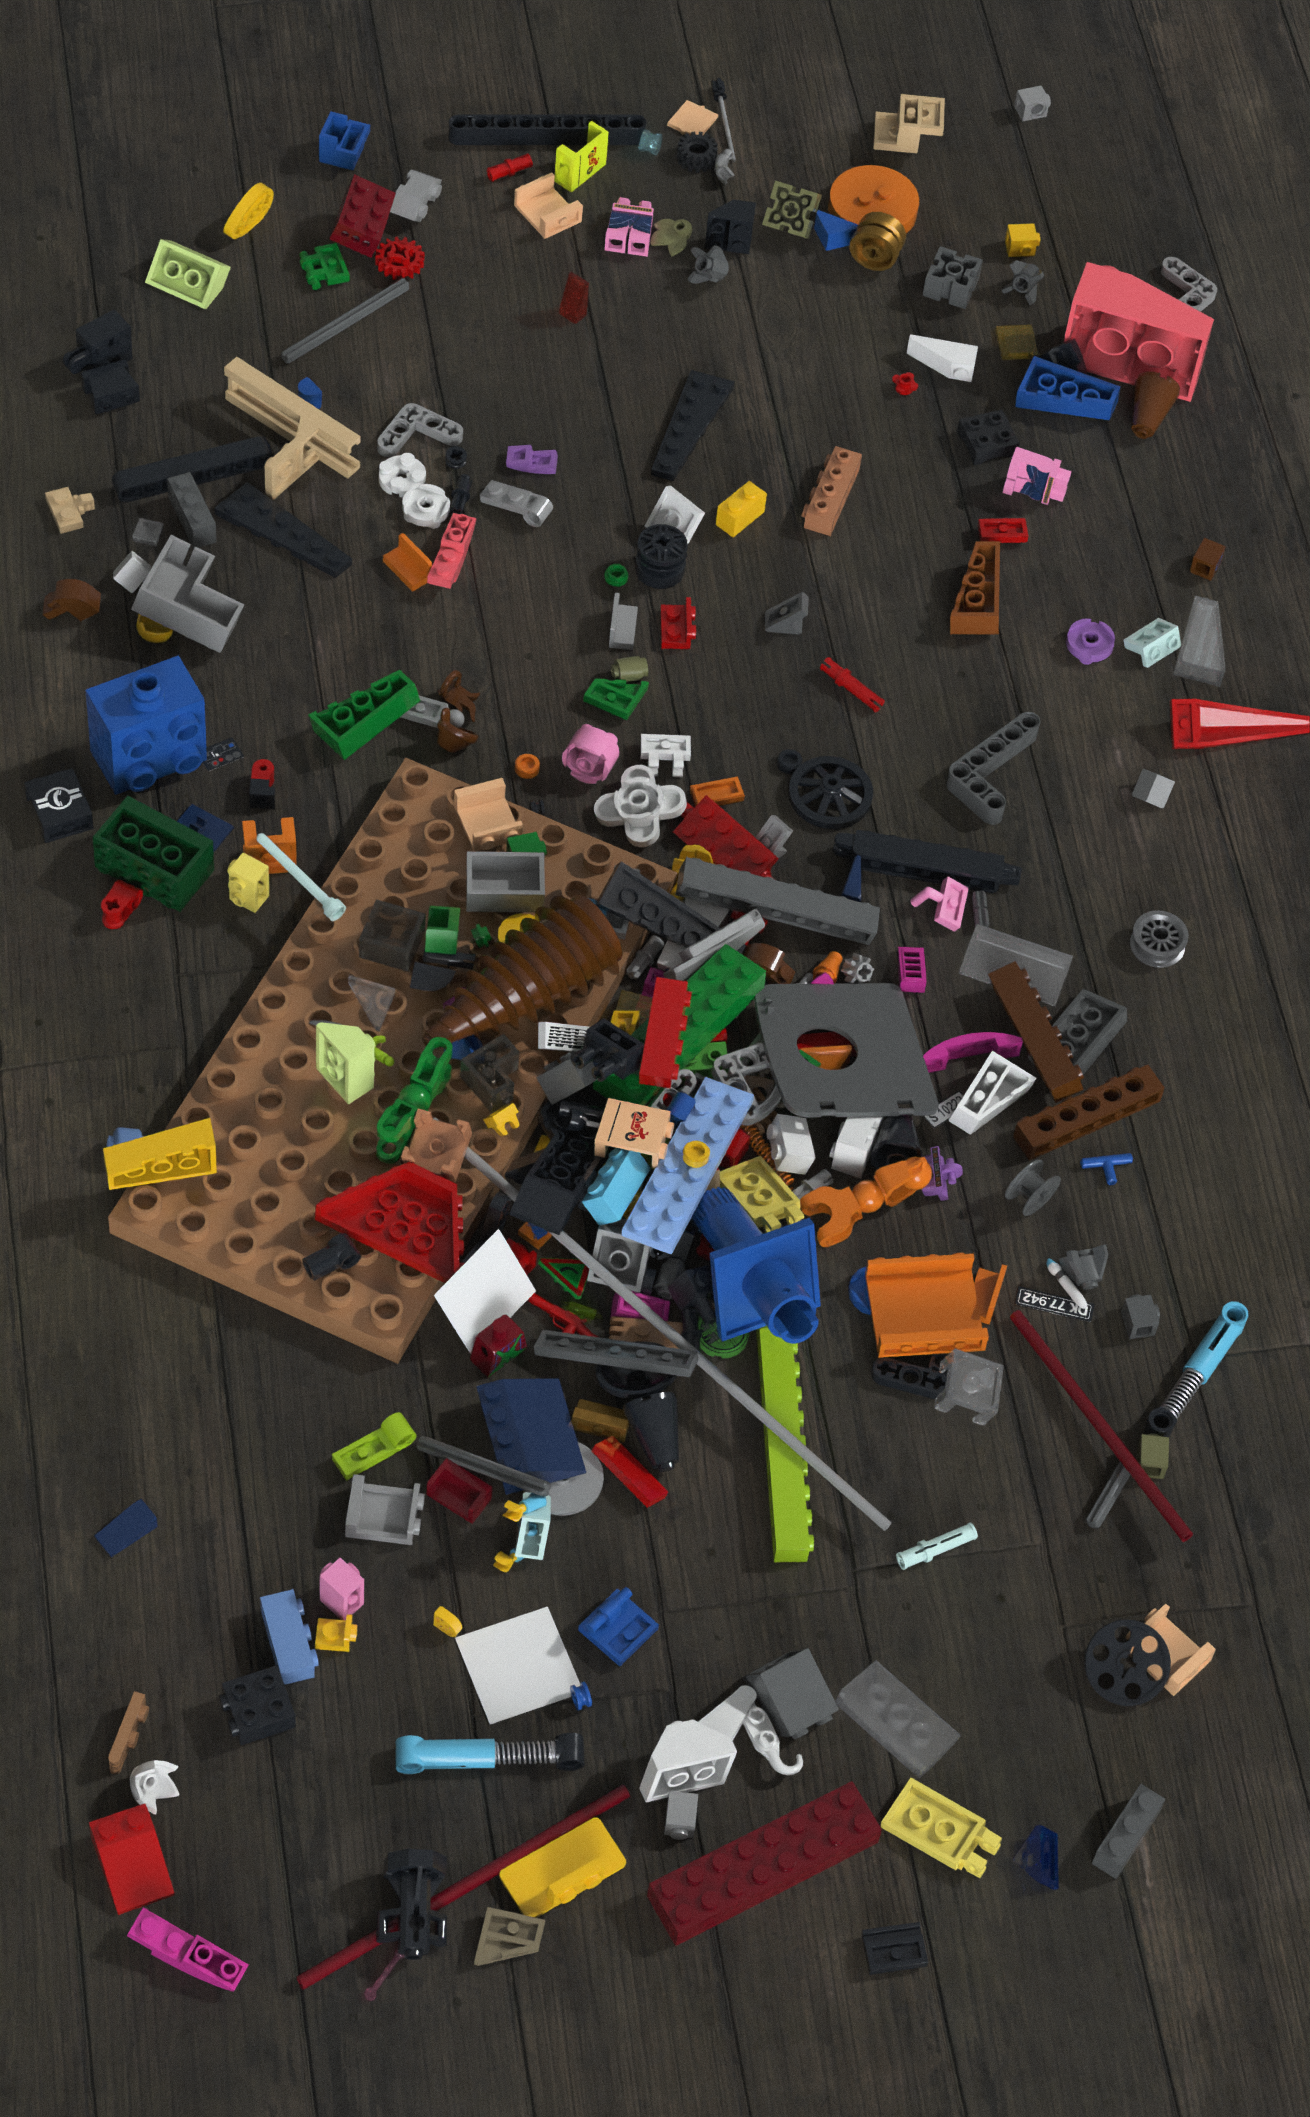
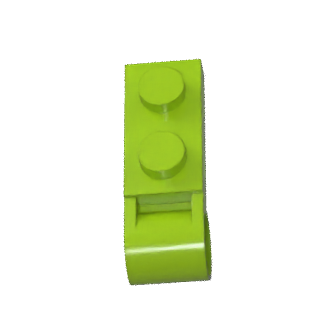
(375, 1447)

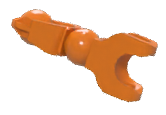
(890, 1185)

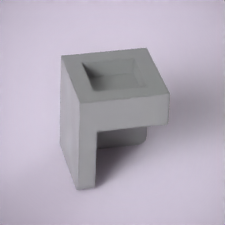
(1153, 788)

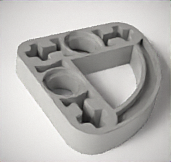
(736, 1075)

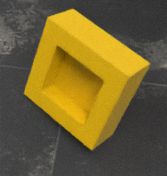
(500, 1117)

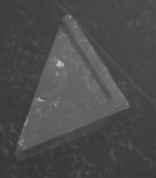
(373, 998)

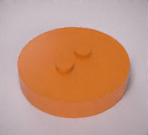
(874, 190)

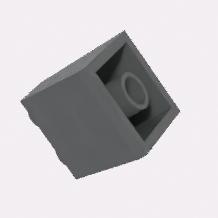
(793, 1693)

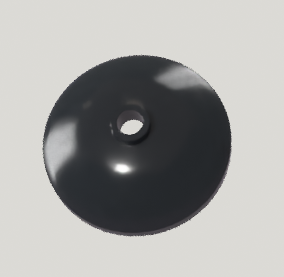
(631, 1382)

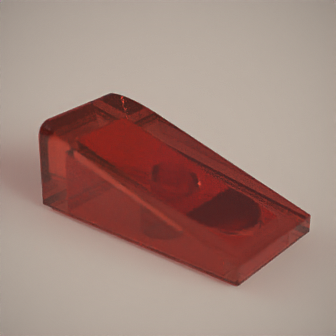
(574, 298)

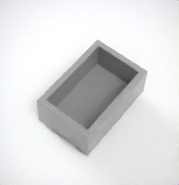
(504, 881)

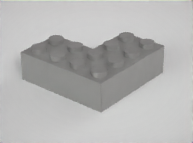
(181, 602)

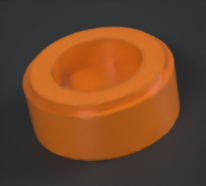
(527, 766)

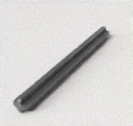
(344, 321)

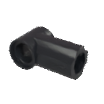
(337, 1254)

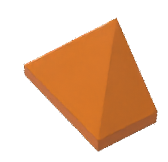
(831, 1057)

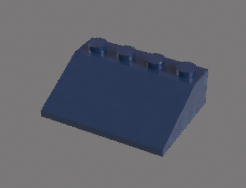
(531, 1428)

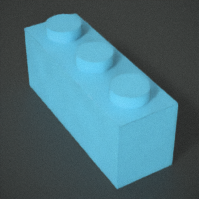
(615, 1185)

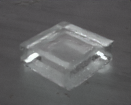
(148, 532)

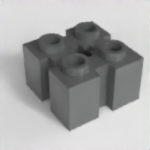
(952, 277)

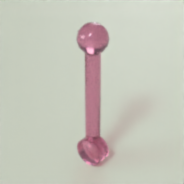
(370, 1993)

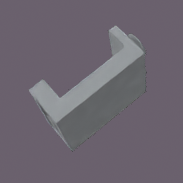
(383, 1512)

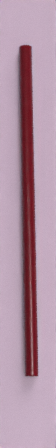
(469, 1882)

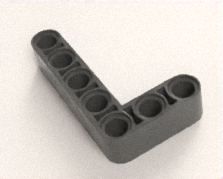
(968, 772)

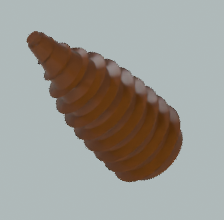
(532, 969)

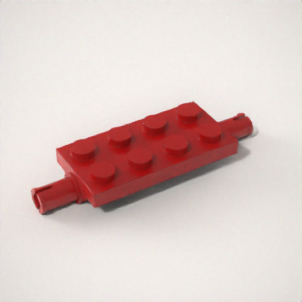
(724, 839)

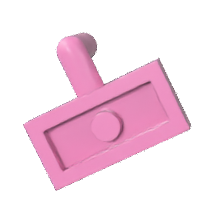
(950, 902)

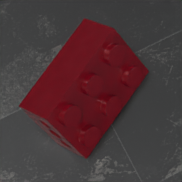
(362, 216)

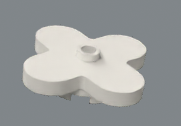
(640, 805)

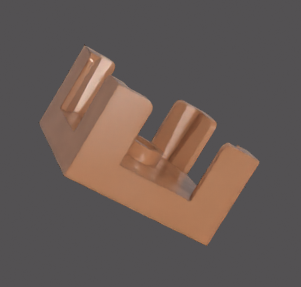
(438, 1145)

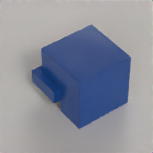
(342, 141)

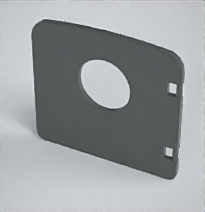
(879, 1027)

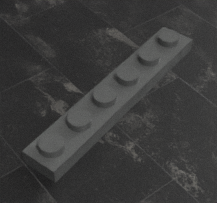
(616, 1353)

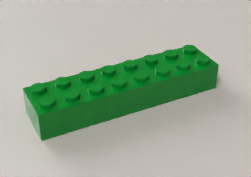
(719, 994)

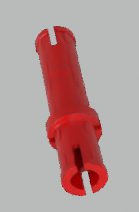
(844, 678)

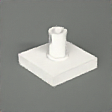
(677, 512)

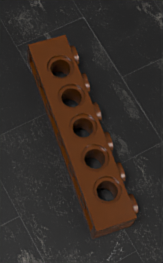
(1035, 1142)

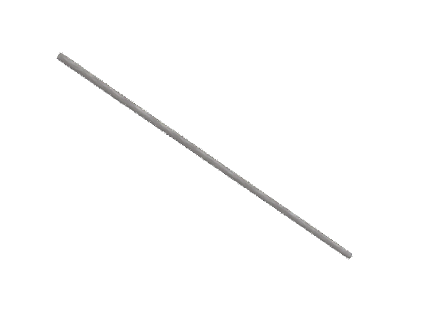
(702, 1362)

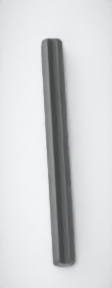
(484, 1466)

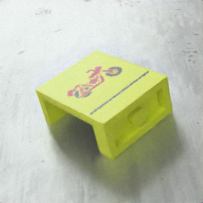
(575, 168)

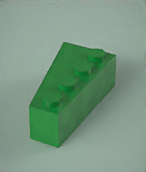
(365, 714)

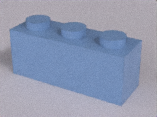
(288, 1636)

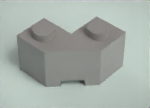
(413, 197)

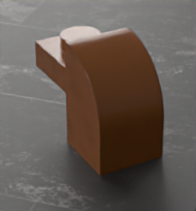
(72, 596)
(772, 961)

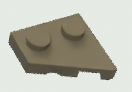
(507, 1936)

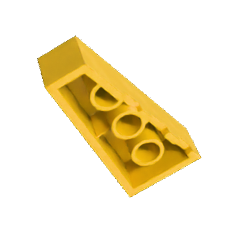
(162, 1156)

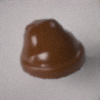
(451, 737)

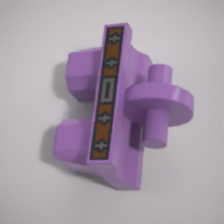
(941, 1172)

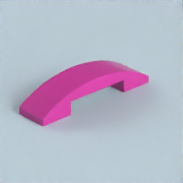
(970, 1045)

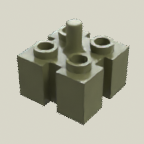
(791, 209)

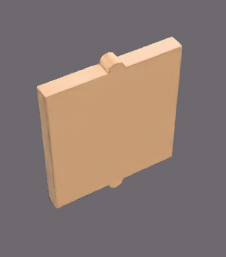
(692, 118)

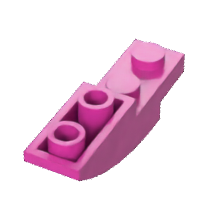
(187, 1953)

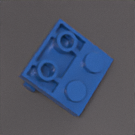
(618, 1626)

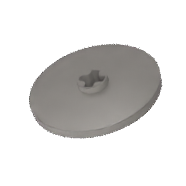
(578, 1491)

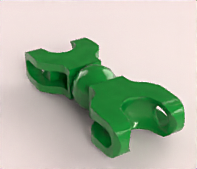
(425, 1083)

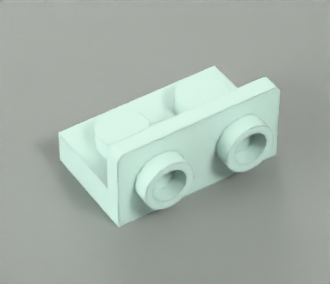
(1154, 641)

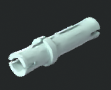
(928, 1549)

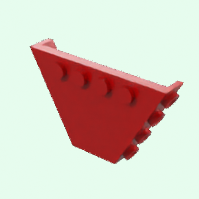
(403, 1215)

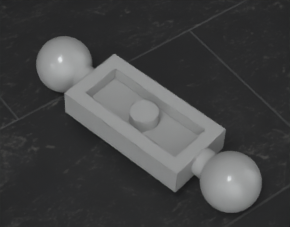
(429, 712)

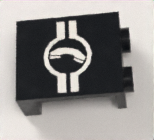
(59, 805)

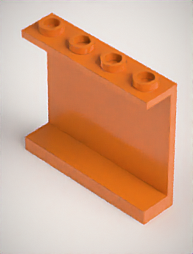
(924, 1305)

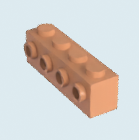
(832, 490)

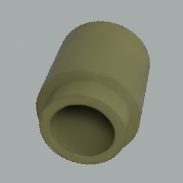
(630, 668)

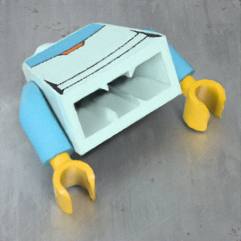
(532, 1529)

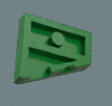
(615, 696)

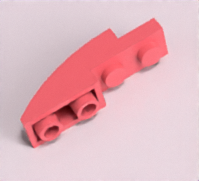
(452, 551)

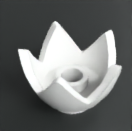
(152, 1782)

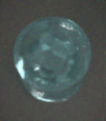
(650, 142)

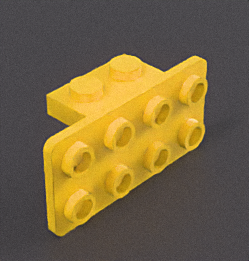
(562, 1868)

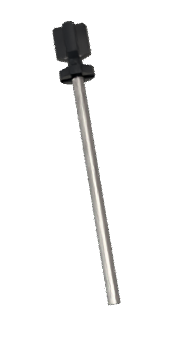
(719, 96)

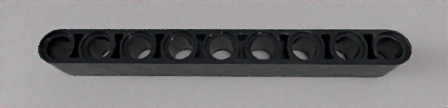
(542, 129)

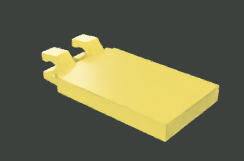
(762, 1193)
(940, 1828)

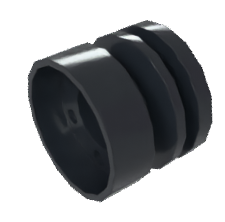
(661, 556)

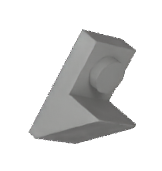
(774, 835)

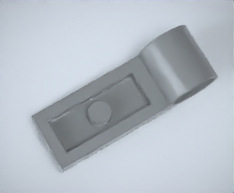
(531, 505)

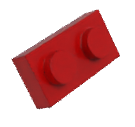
(1003, 530)

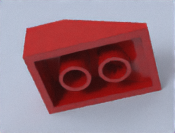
(131, 1858)

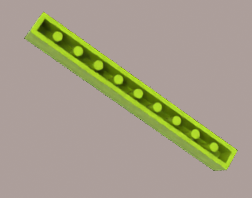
(784, 1466)

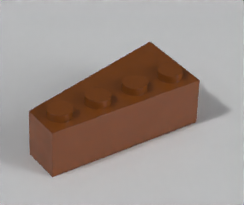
(978, 598)

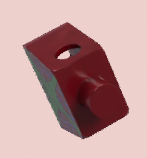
(501, 1341)

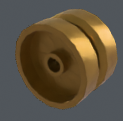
(877, 241)

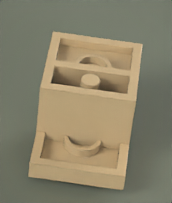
(914, 117)

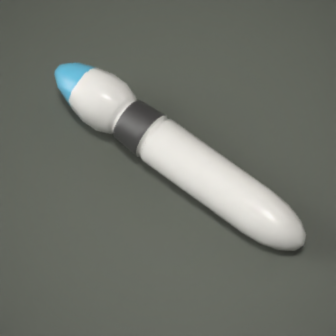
(1056, 1270)

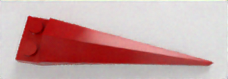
(1213, 724)

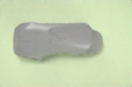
(721, 166)

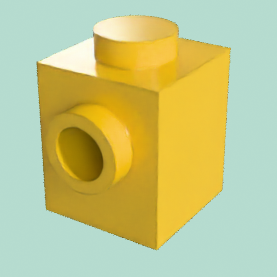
(1021, 240)

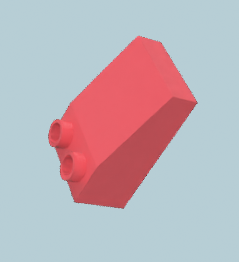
(1136, 329)

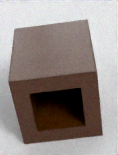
(1207, 559)

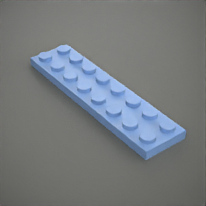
(676, 1187)

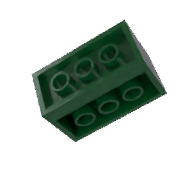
(153, 853)

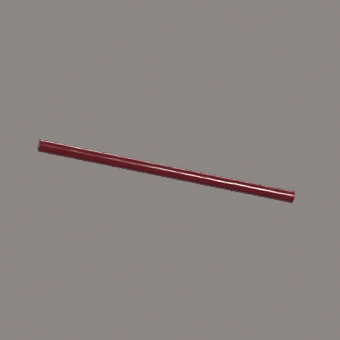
(1101, 1426)

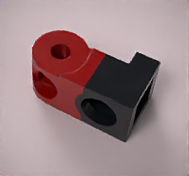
(261, 792)

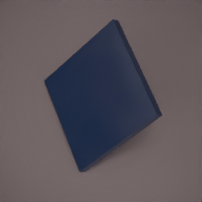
(206, 824)

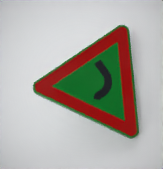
(569, 1273)

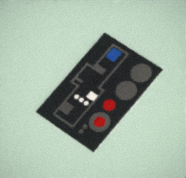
(222, 754)

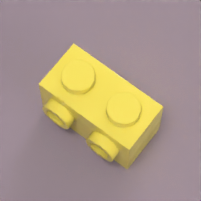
(248, 882)

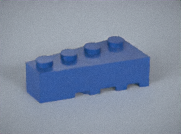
(1066, 391)

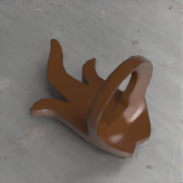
(456, 695)

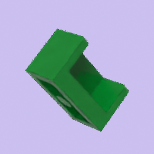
(442, 930)

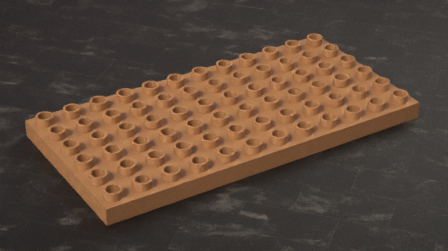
(292, 1137)

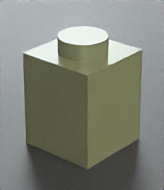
(1153, 1455)

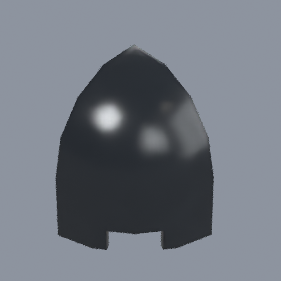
(430, 977)

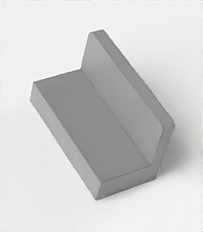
(622, 625)

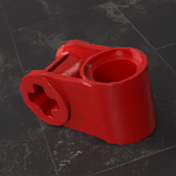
(120, 904)

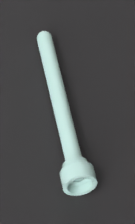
(332, 907)

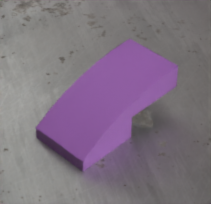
(526, 460)

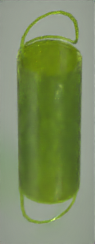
(582, 1310)

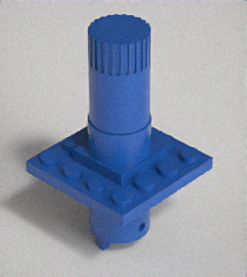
(758, 1275)

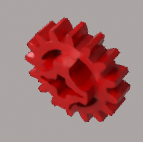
(399, 258)

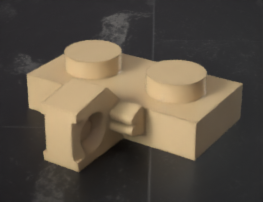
(68, 508)

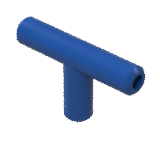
(1107, 1163)

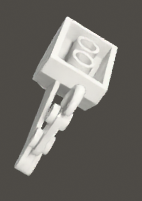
(702, 1752)

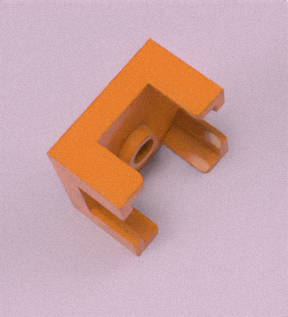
(285, 842)

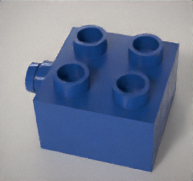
(147, 725)

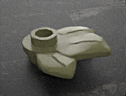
(669, 234)

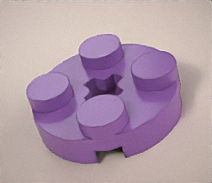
(1086, 651)

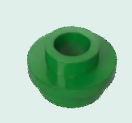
(616, 575)
(481, 936)

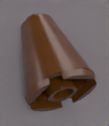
(1152, 402)

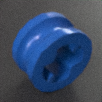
(581, 1696)

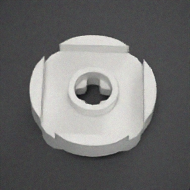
(401, 464)
(430, 516)

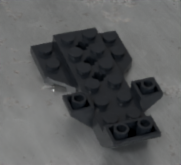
(559, 1174)

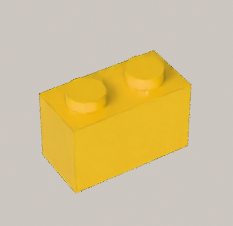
(741, 509)

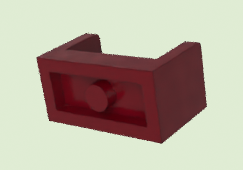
(459, 1490)

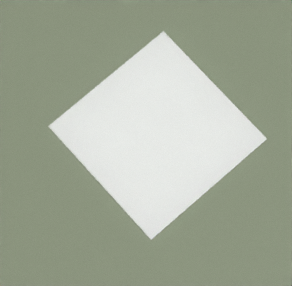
(484, 1289)
(518, 1665)

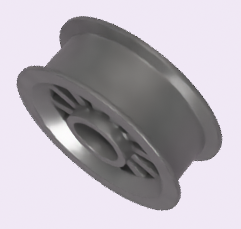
(1159, 939)

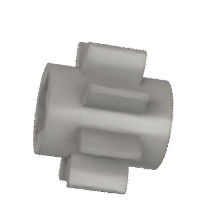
(857, 969)

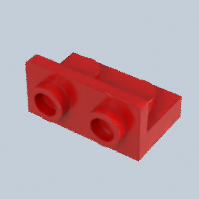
(677, 625)

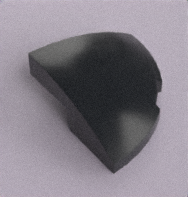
(1066, 355)

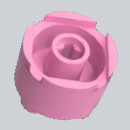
(591, 754)

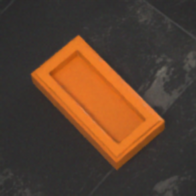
(720, 791)

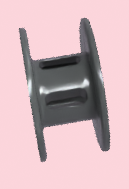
(1032, 1187)

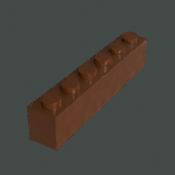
(1037, 1034)

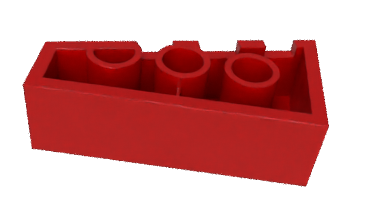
(664, 1032)

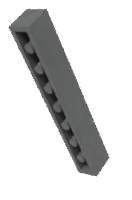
(778, 900)

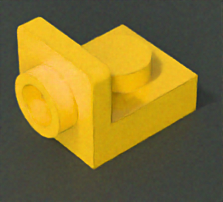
(335, 1634)

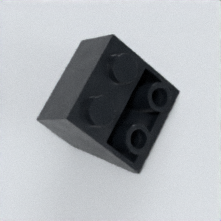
(731, 226)

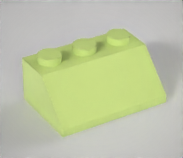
(187, 273)
(345, 1059)

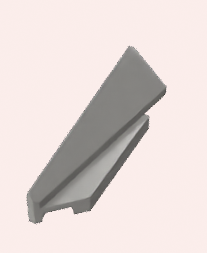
(733, 934)

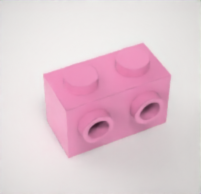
(341, 1588)

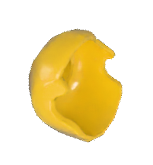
(152, 631)

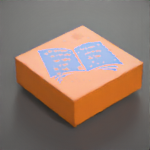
(534, 1235)

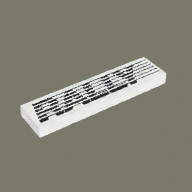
(561, 1036)

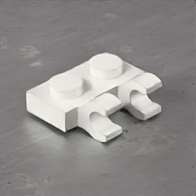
(666, 747)

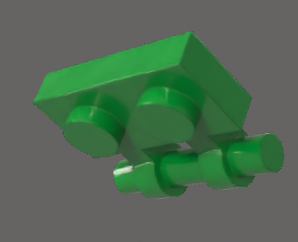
(331, 263)

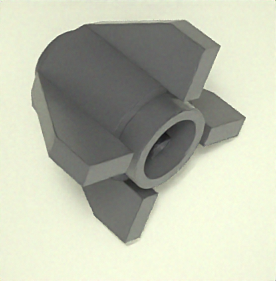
(709, 265)
(1024, 280)
(1085, 1266)

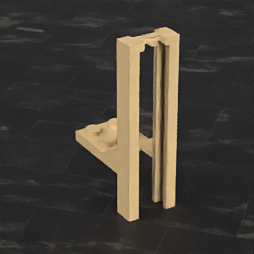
(309, 430)

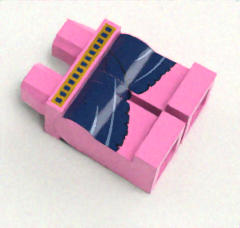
(632, 220)
(1036, 476)

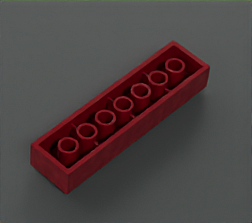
(763, 1863)

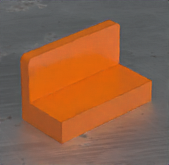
(408, 563)
(987, 1291)

